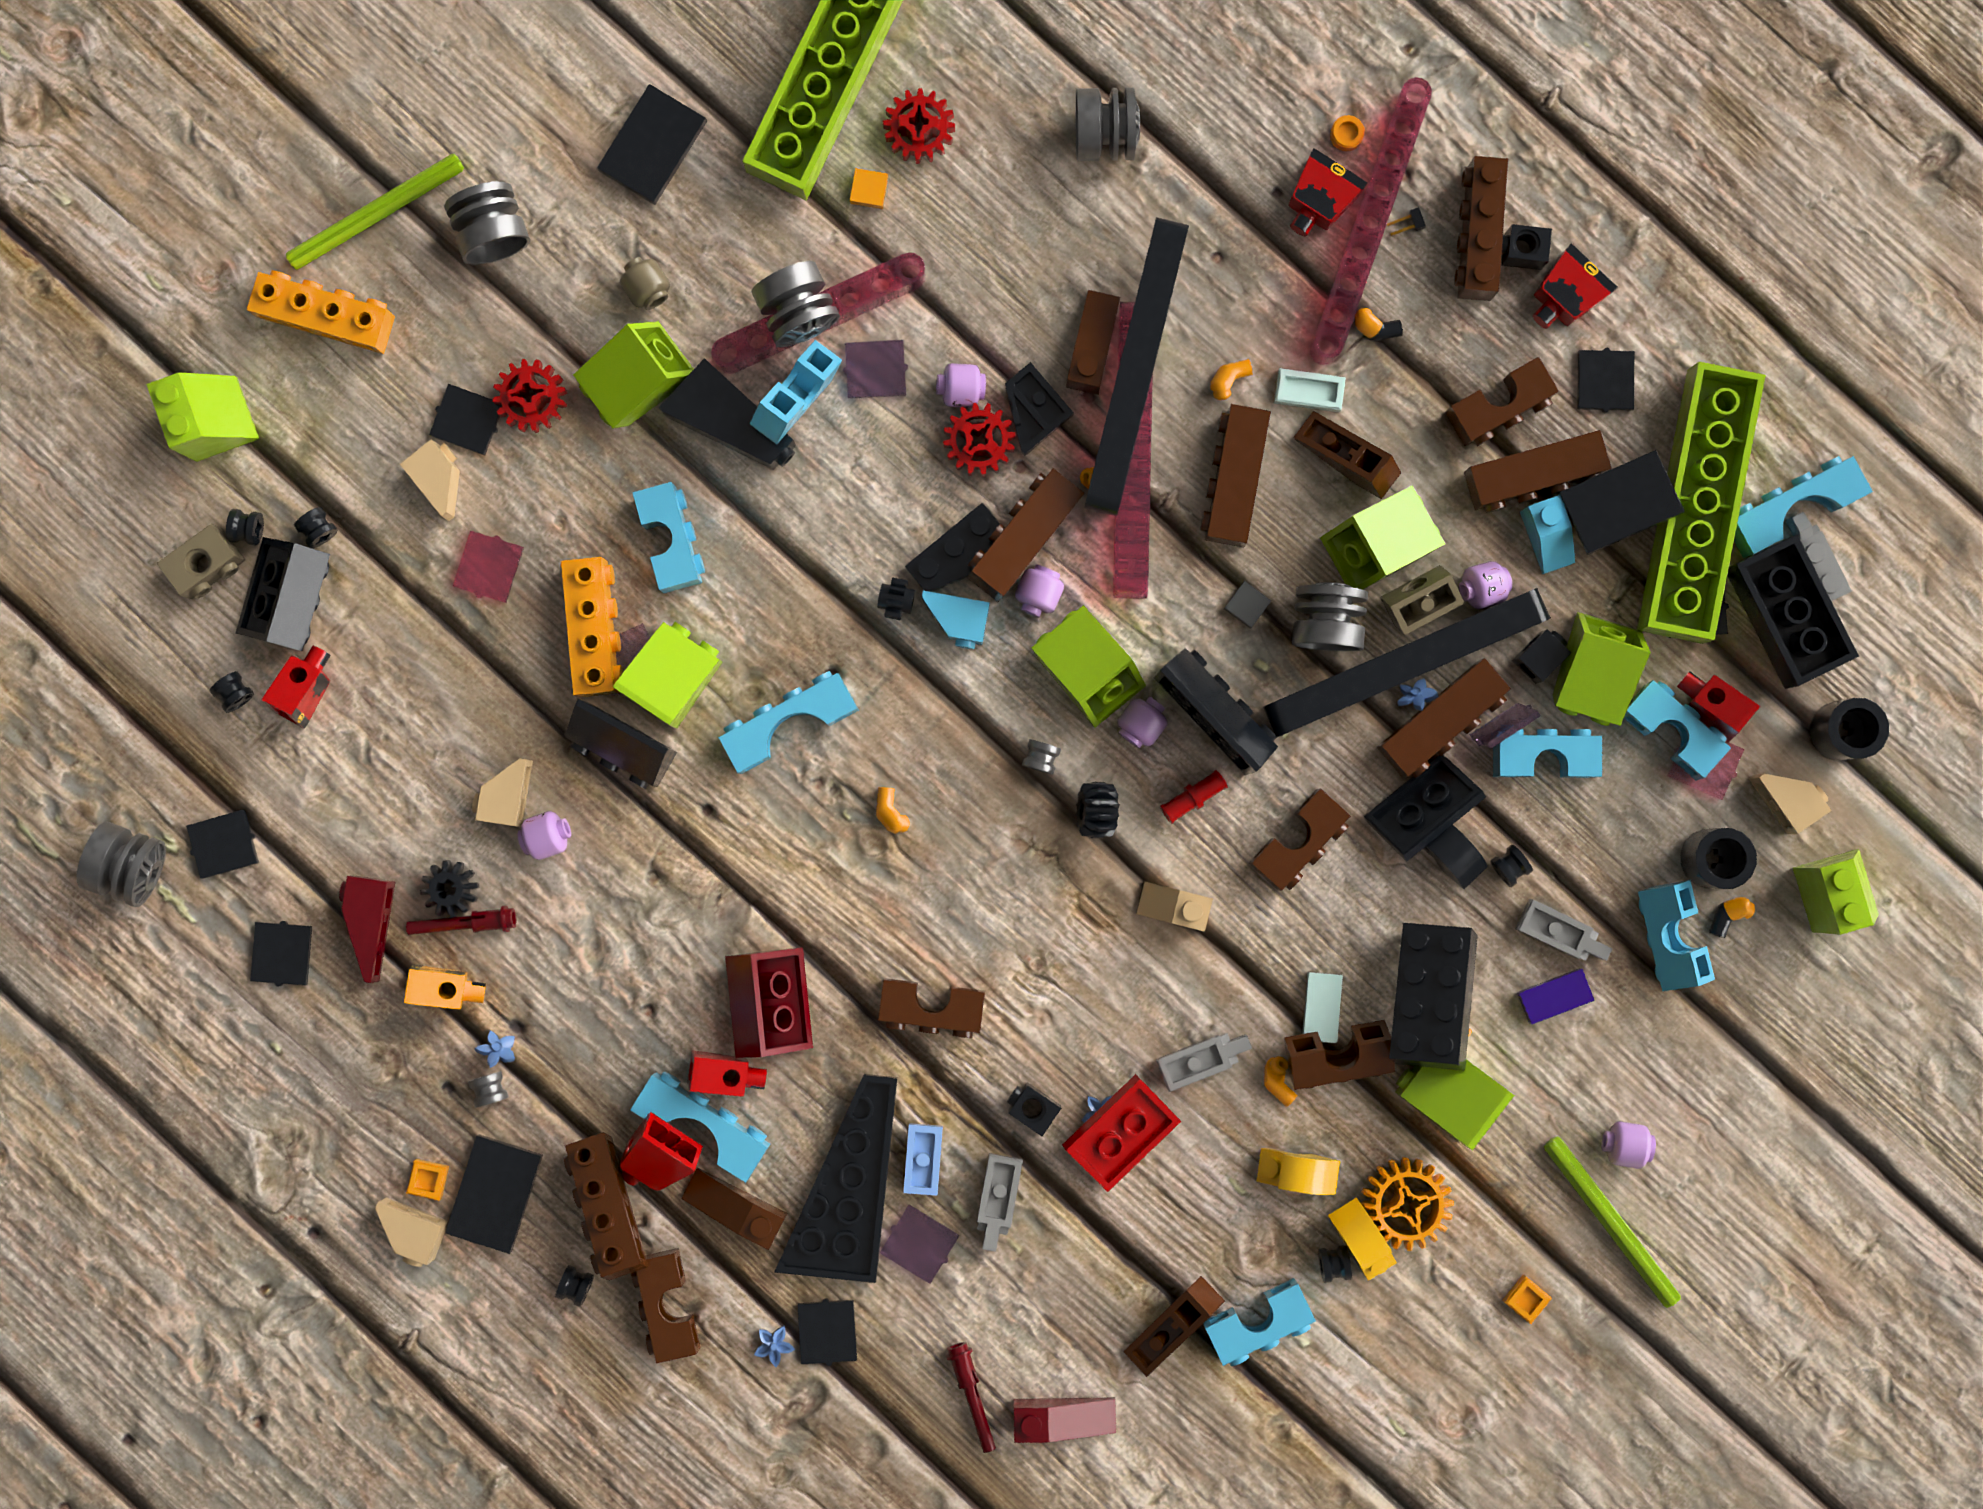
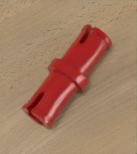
(1193, 796)

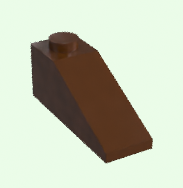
(1093, 342)
(1349, 454)
(734, 1208)
(1174, 1326)

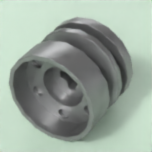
(1106, 124)
(487, 222)
(793, 300)
(1330, 617)
(121, 864)

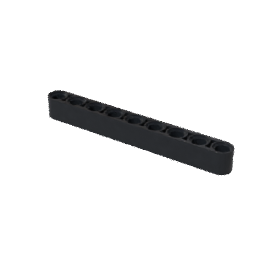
(1136, 366)
(1406, 662)

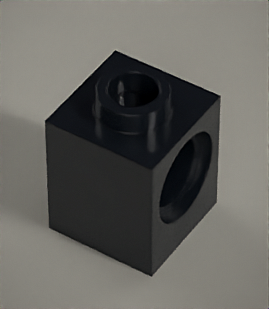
(1538, 240)
(1542, 655)
(1039, 1122)

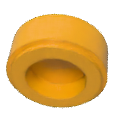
(1347, 133)

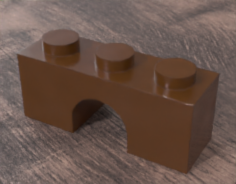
(1528, 389)
(1322, 821)
(901, 1007)
(1361, 1058)
(669, 1335)

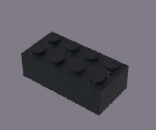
(1791, 612)
(1433, 996)

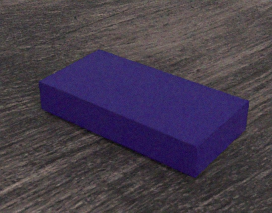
(1555, 996)

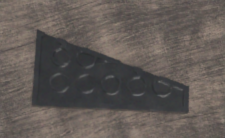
(845, 1209)

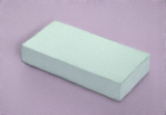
(1309, 390)
(1322, 1005)

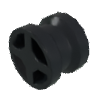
(244, 527)
(315, 527)
(231, 692)
(1511, 865)
(1335, 1264)
(574, 1286)

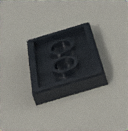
(652, 144)
(1621, 502)
(1424, 807)
(494, 1194)

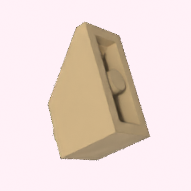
(435, 476)
(505, 795)
(1791, 801)
(1174, 906)
(411, 1231)

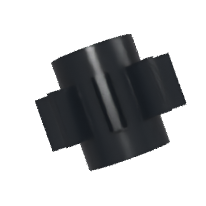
(896, 598)

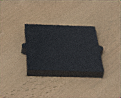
(1605, 380)
(466, 419)
(222, 844)
(281, 953)
(827, 1332)

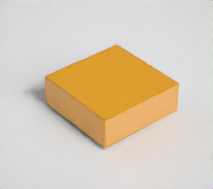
(869, 188)
(427, 1179)
(1526, 1299)

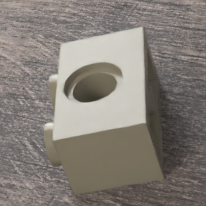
(182, 563)
(1422, 600)

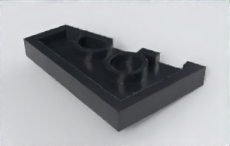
(949, 556)

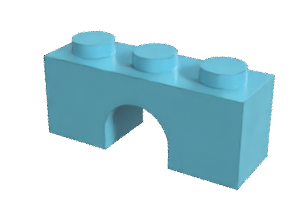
(791, 399)
(678, 565)
(1699, 747)
(1578, 754)
(1676, 963)
(1287, 1315)

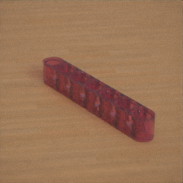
(859, 284)

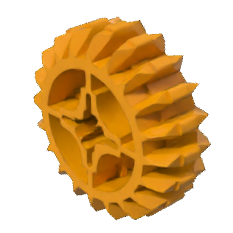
(1421, 1200)

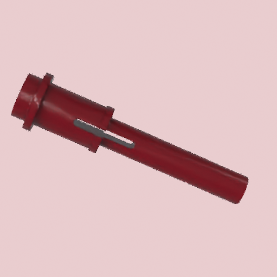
(478, 921)
(967, 1379)

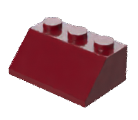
(769, 1003)

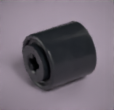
(1865, 725)
(1735, 855)

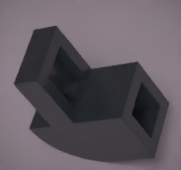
(1457, 856)

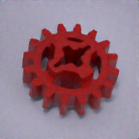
(931, 127)
(527, 381)
(967, 430)

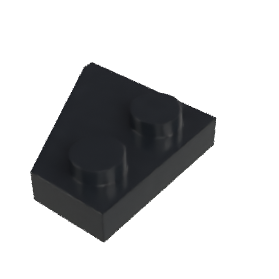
(1034, 407)

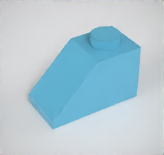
(1550, 533)
(959, 617)

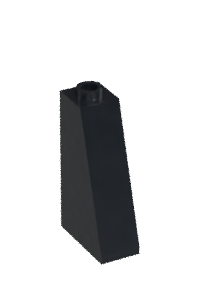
(723, 414)

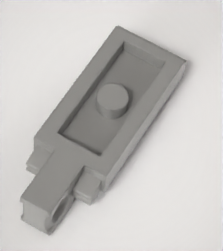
(1820, 555)
(1561, 932)
(1201, 1060)
(998, 1198)

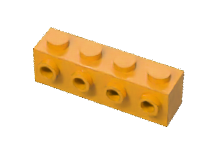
(321, 312)
(591, 626)

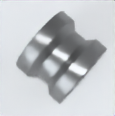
(1041, 756)
(488, 1089)

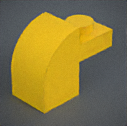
(1298, 1172)
(1362, 1238)

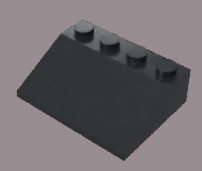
(1216, 712)

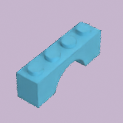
(1833, 488)
(750, 742)
(738, 1147)

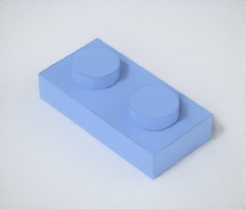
(923, 1159)

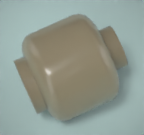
(645, 283)

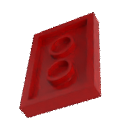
(1121, 1133)

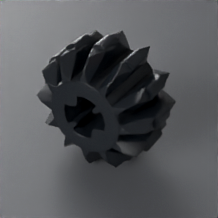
(1097, 810)
(453, 901)

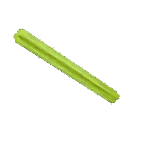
(374, 211)
(1612, 1222)

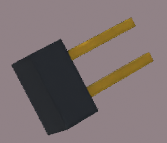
(1417, 219)

